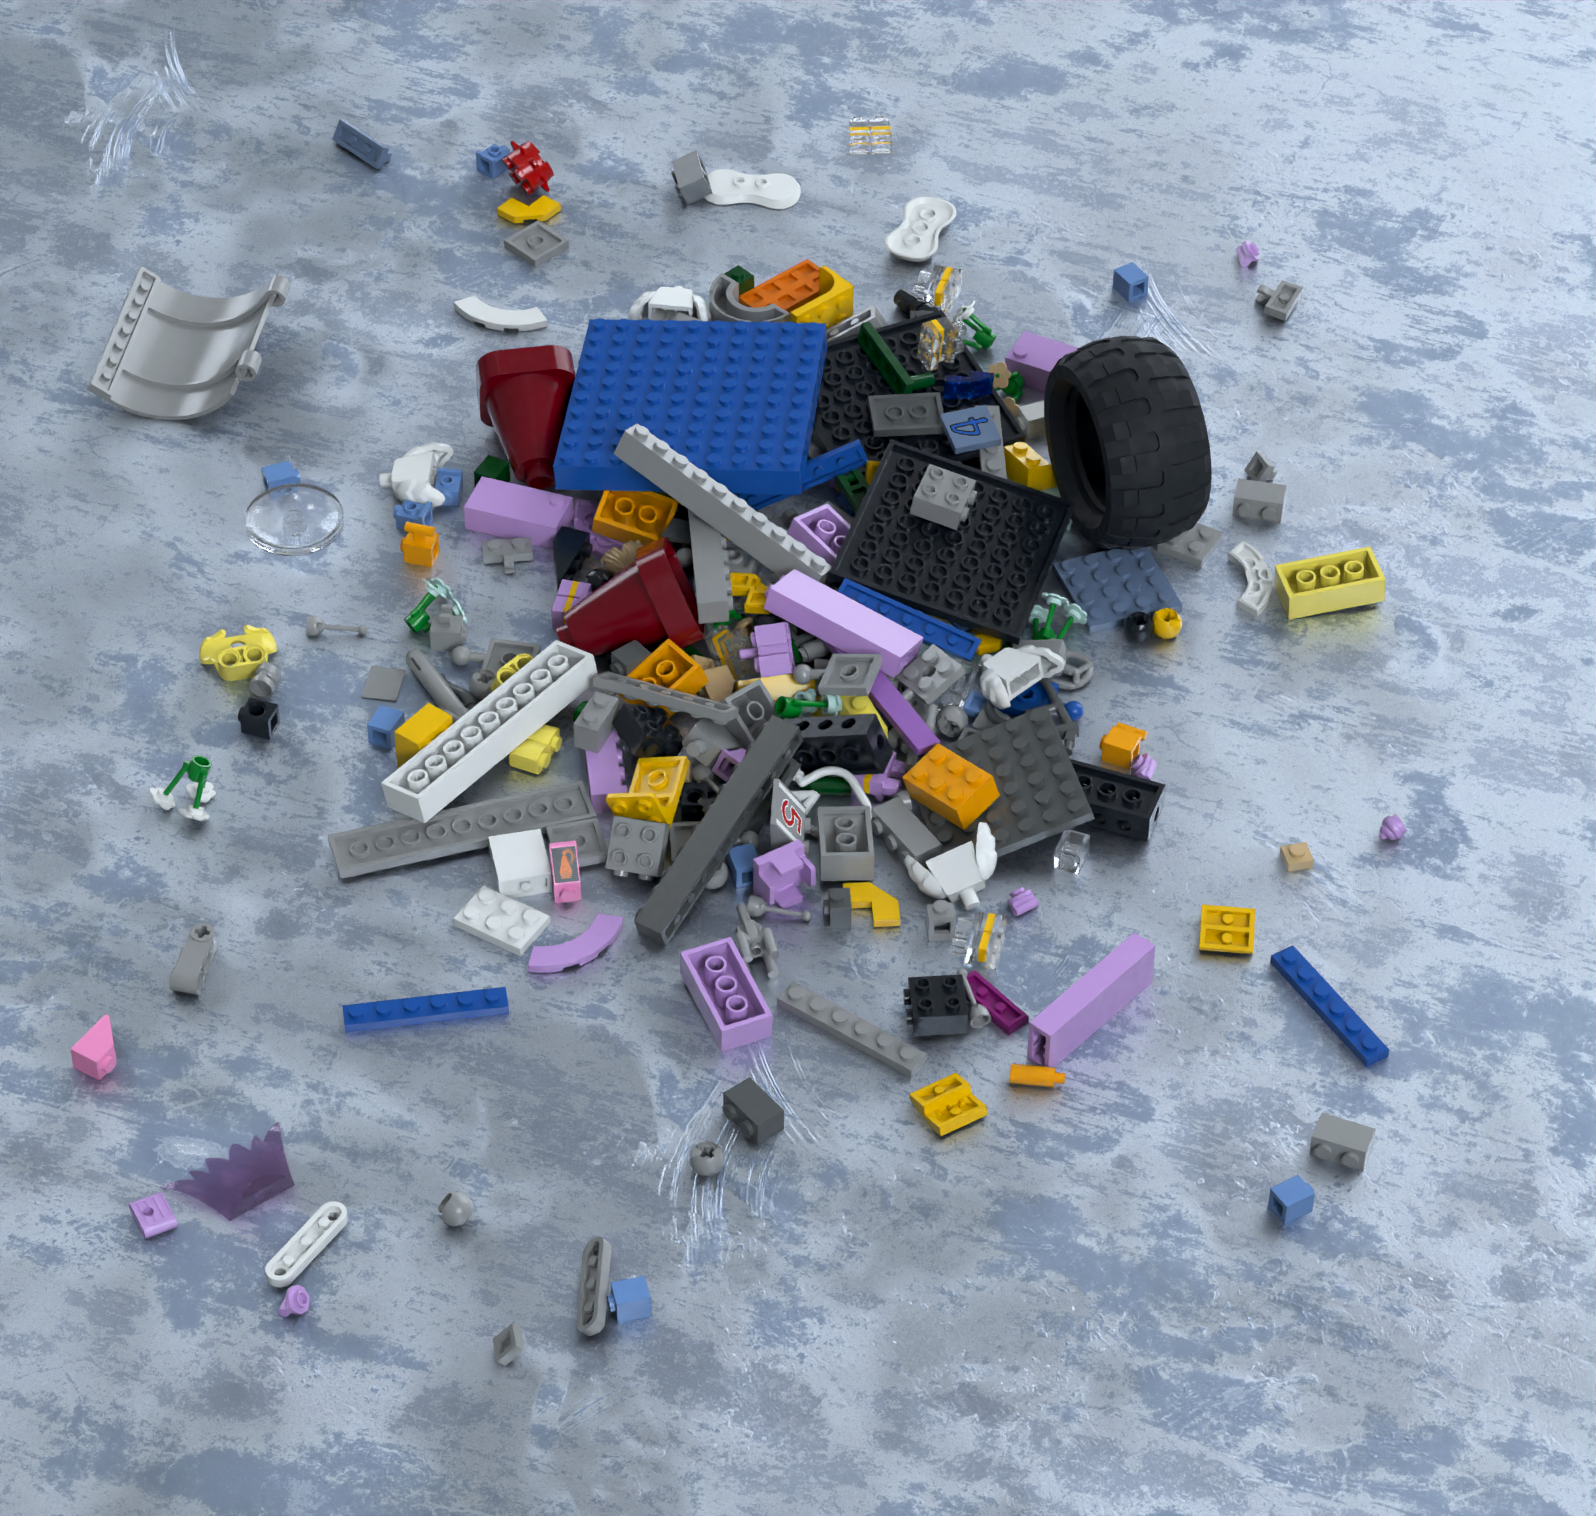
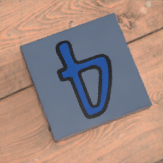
(970, 429)

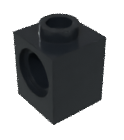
(259, 718)
(690, 808)

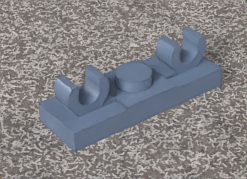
(361, 144)

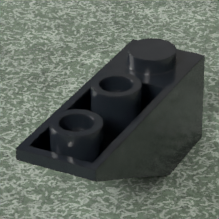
(569, 553)

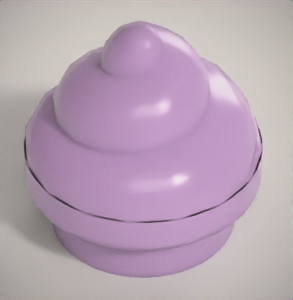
(1392, 828)

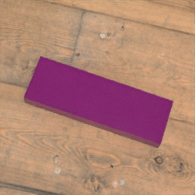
(1001, 1009)

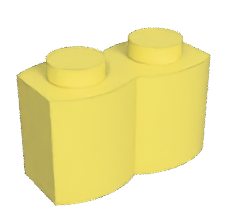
(536, 750)

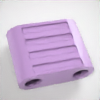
(153, 1215)

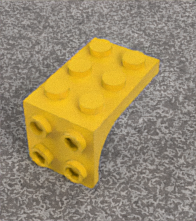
(833, 303)
(653, 790)

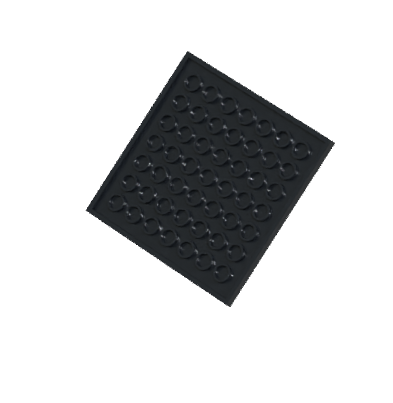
(852, 377)
(971, 576)

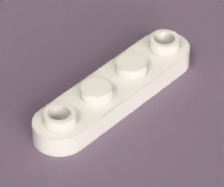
(306, 1244)

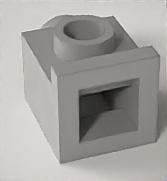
(940, 914)

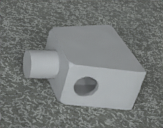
(708, 740)

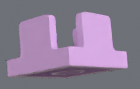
(779, 872)

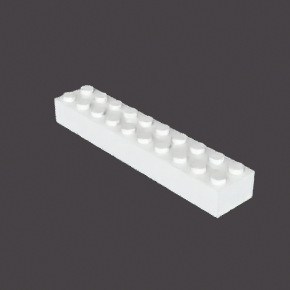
(489, 731)

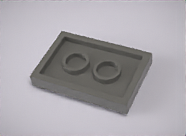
(905, 414)

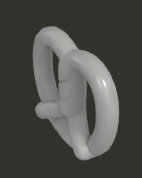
(1074, 672)

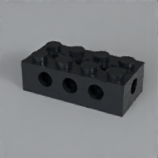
(844, 742)
(1121, 800)

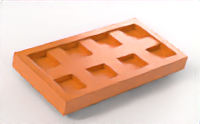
(787, 290)

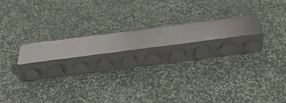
(718, 830)

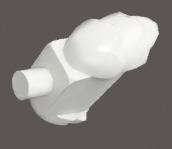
(667, 303)
(416, 474)
(1015, 671)
(958, 871)

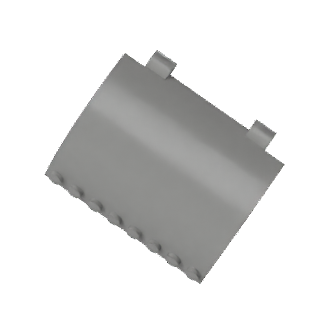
(182, 351)

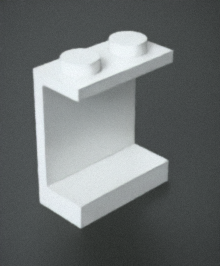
(521, 863)

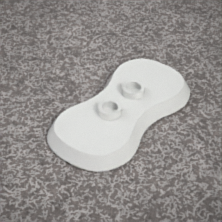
(768, 190)
(918, 233)

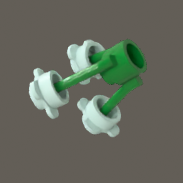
(806, 702)

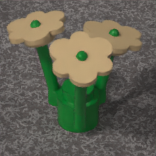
(1009, 383)

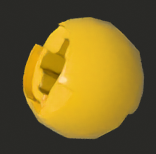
(1167, 623)

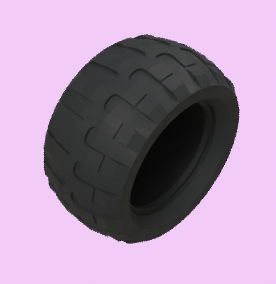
(1127, 442)

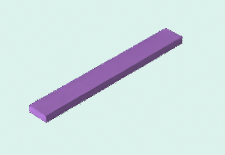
(898, 712)

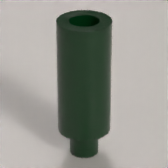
(830, 786)

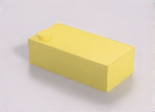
(1329, 583)

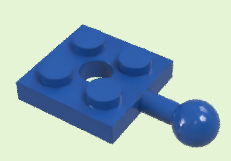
(1040, 698)

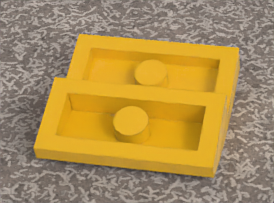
(1227, 929)
(948, 1104)

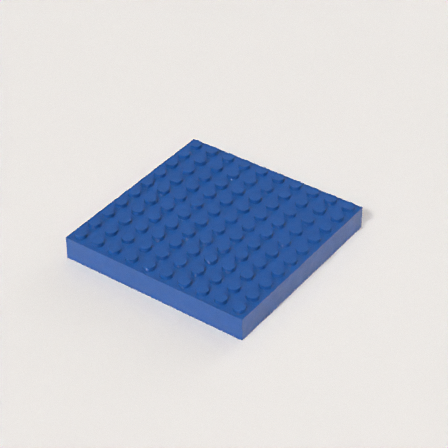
(715, 391)

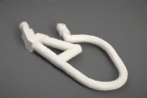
(811, 796)

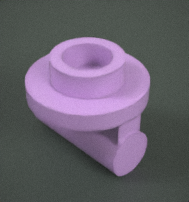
(1247, 253)
(1143, 766)
(1022, 901)
(295, 1301)

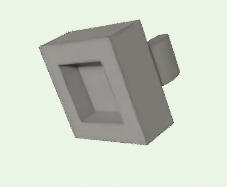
(1260, 468)

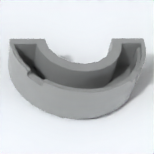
(725, 305)

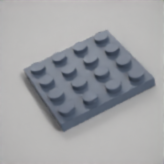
(1115, 585)

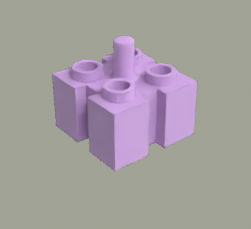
(772, 650)

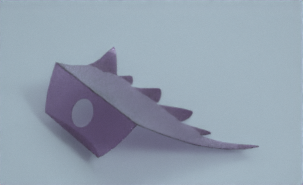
(242, 1181)

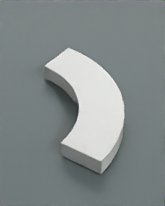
(499, 319)
(1257, 576)

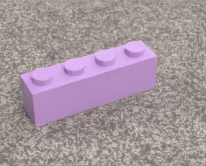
(604, 773)

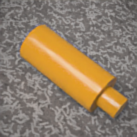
(1035, 1075)

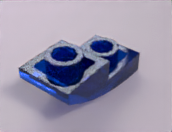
(975, 386)

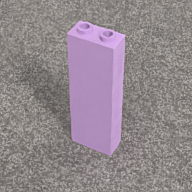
(842, 621)
(1091, 1002)

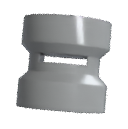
(264, 681)

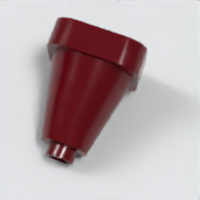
(526, 401)
(640, 603)

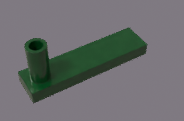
(888, 364)

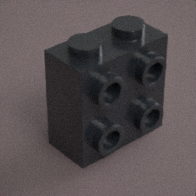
(648, 731)
(936, 1005)

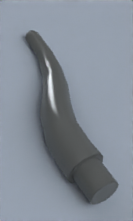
(467, 698)

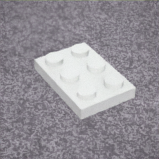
(501, 920)

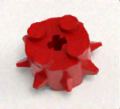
(528, 167)

